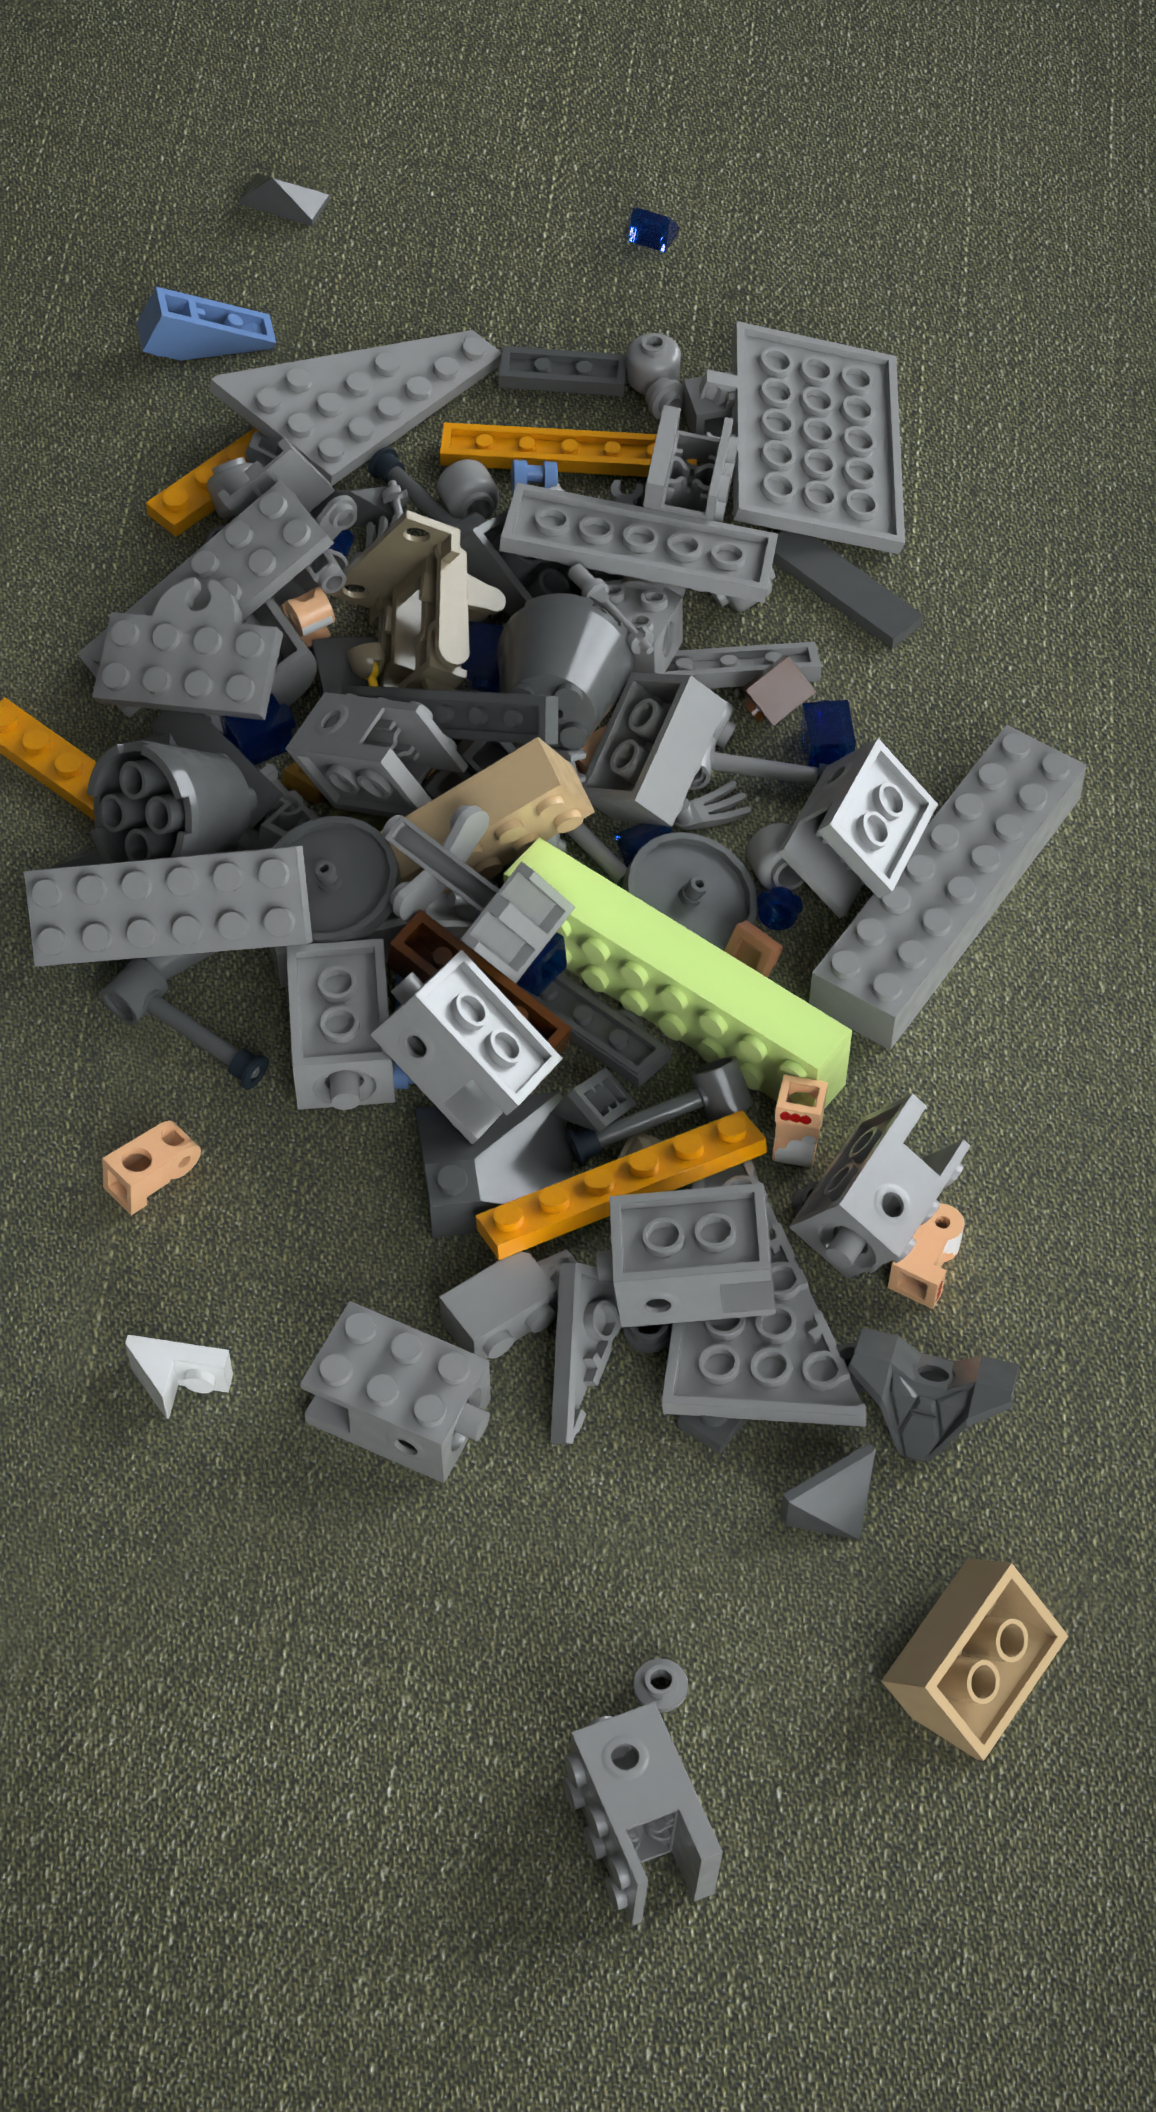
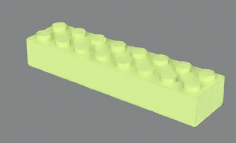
(690, 984)

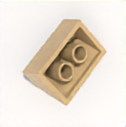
(976, 1656)

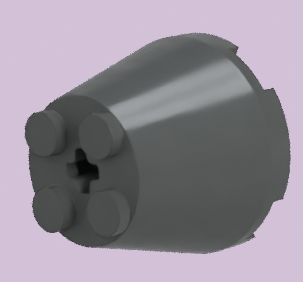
(569, 652)
(167, 802)

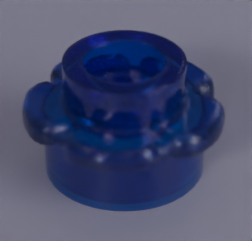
(778, 916)

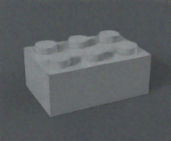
(653, 748)

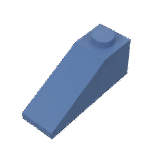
(196, 327)

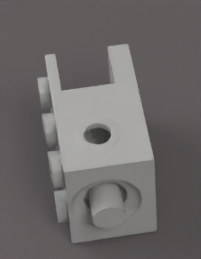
(688, 488)
(372, 753)
(858, 827)
(333, 1008)
(465, 1045)
(876, 1192)
(689, 1255)
(398, 1391)
(639, 1806)

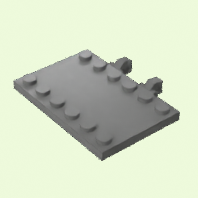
(813, 437)

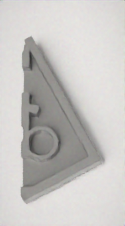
(582, 1343)

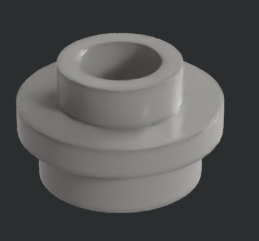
(662, 393)
(665, 1699)

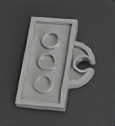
(189, 657)

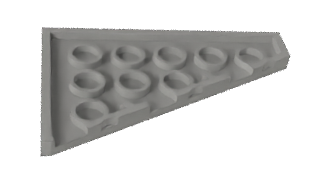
(358, 400)
(764, 1364)

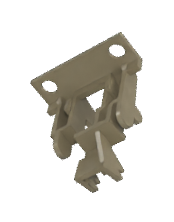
(425, 629)

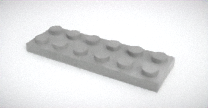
(639, 542)
(247, 557)
(168, 906)

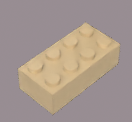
(525, 797)

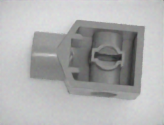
(653, 606)

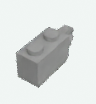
(503, 1303)

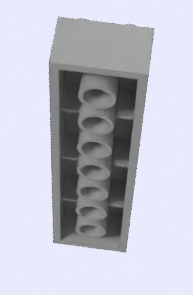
(949, 889)

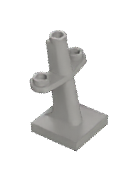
(310, 489)
(513, 919)

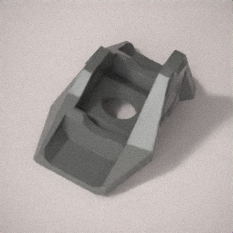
(928, 1396)

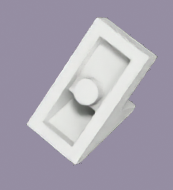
(166, 1364)

